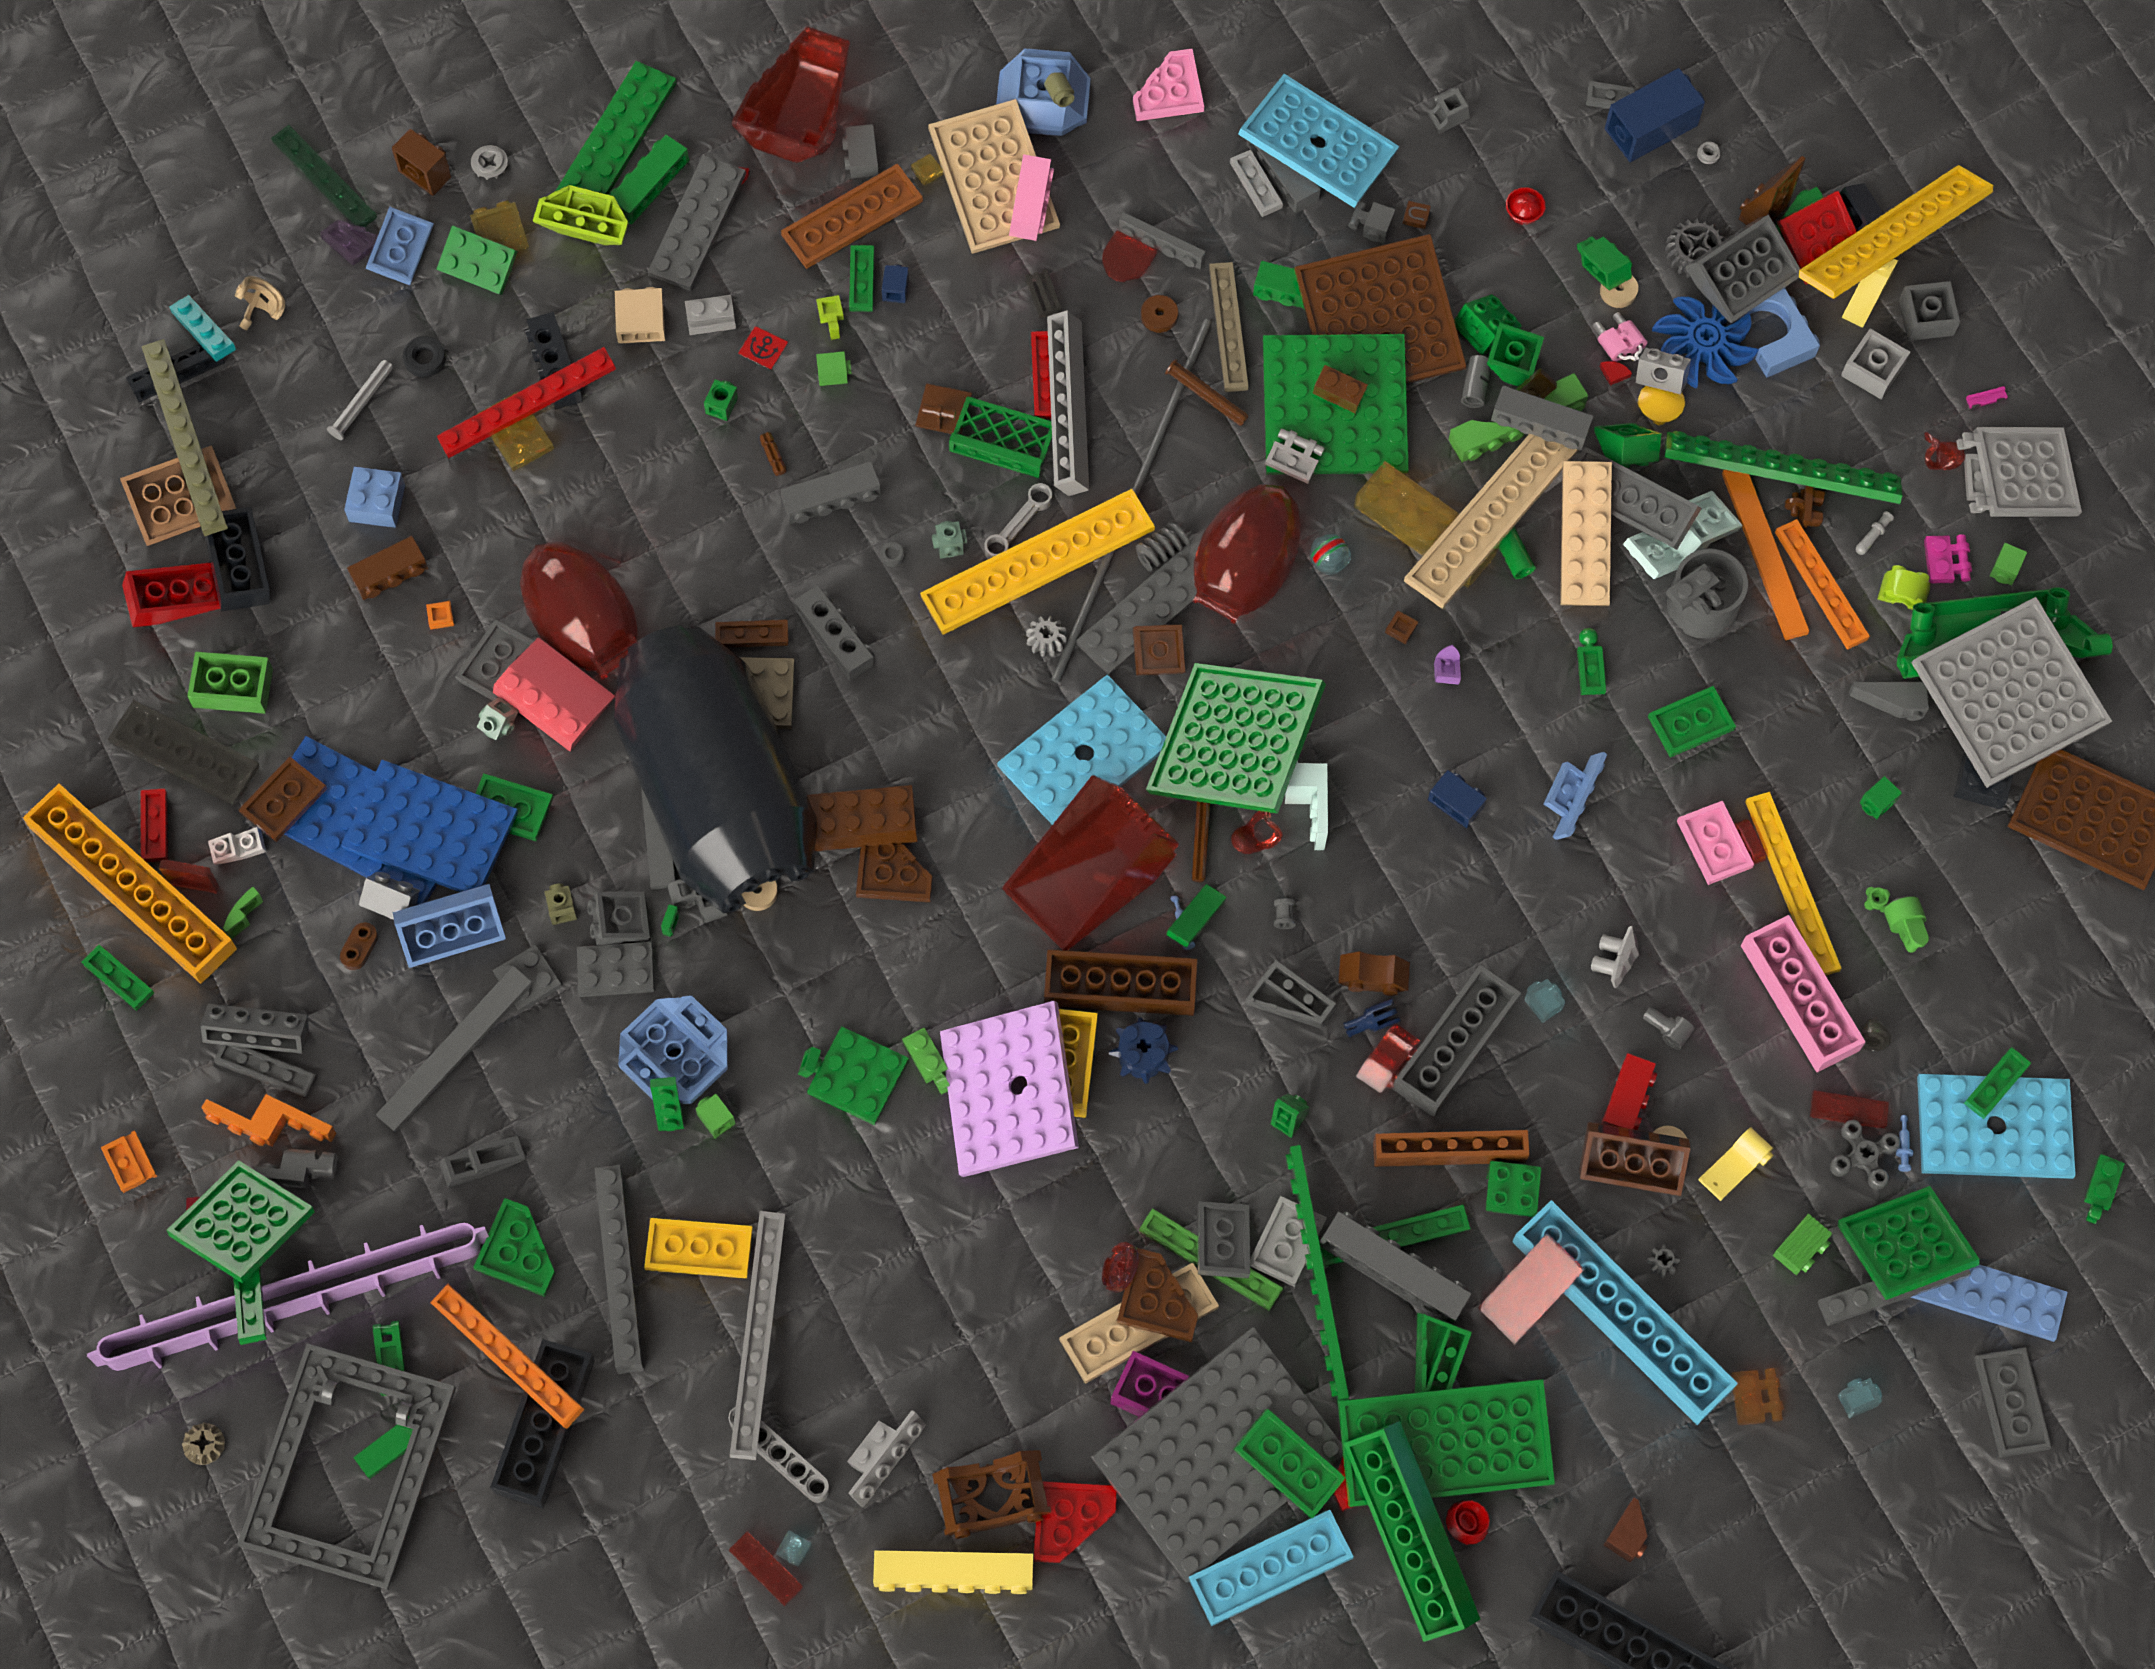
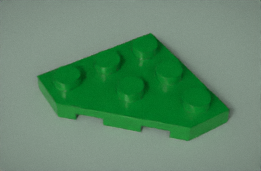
(516, 1250)

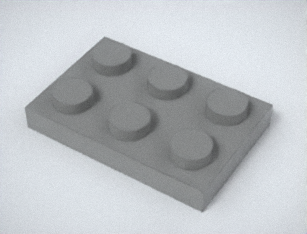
(1280, 1246)

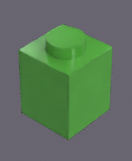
(833, 368)
(2008, 564)
(715, 1115)

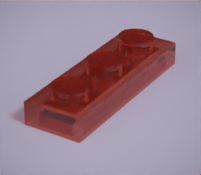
(1845, 1108)
(765, 1568)

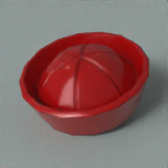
(1525, 205)
(1470, 1529)

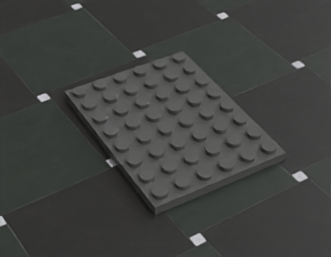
(1180, 1461)

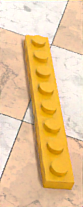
(1792, 881)

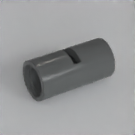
(1476, 382)

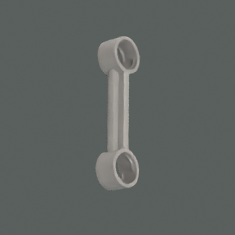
(1020, 519)

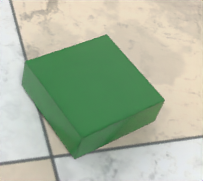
(670, 920)

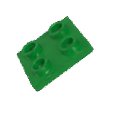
(1480, 320)
(1513, 1188)

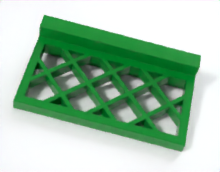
(995, 454)

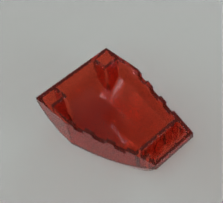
(798, 99)

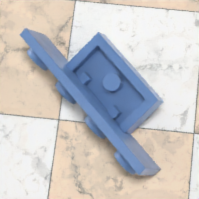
(1570, 792)

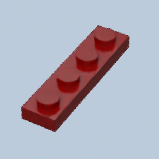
(1041, 374)

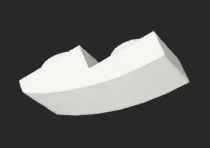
(237, 847)

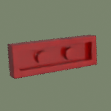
(154, 825)

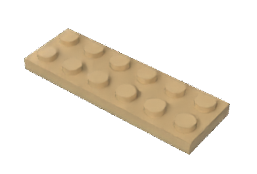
(1586, 533)
(1106, 1344)

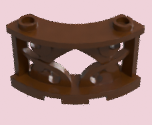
(961, 1476)

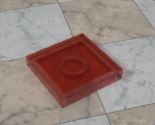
(189, 876)

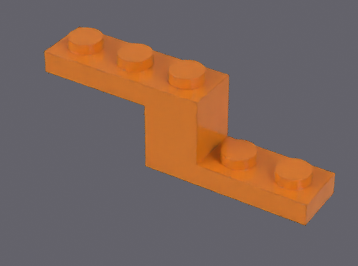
(268, 1121)

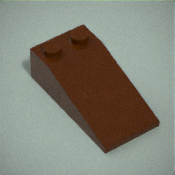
(1774, 195)

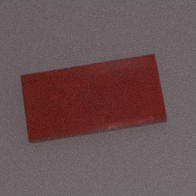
(1531, 1288)

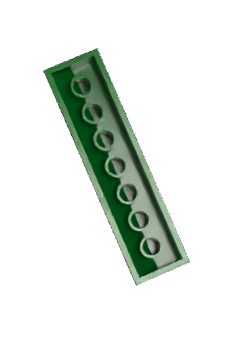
(1412, 1531)

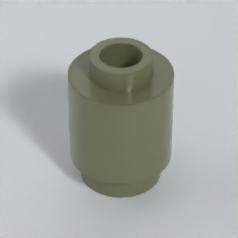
(1059, 89)

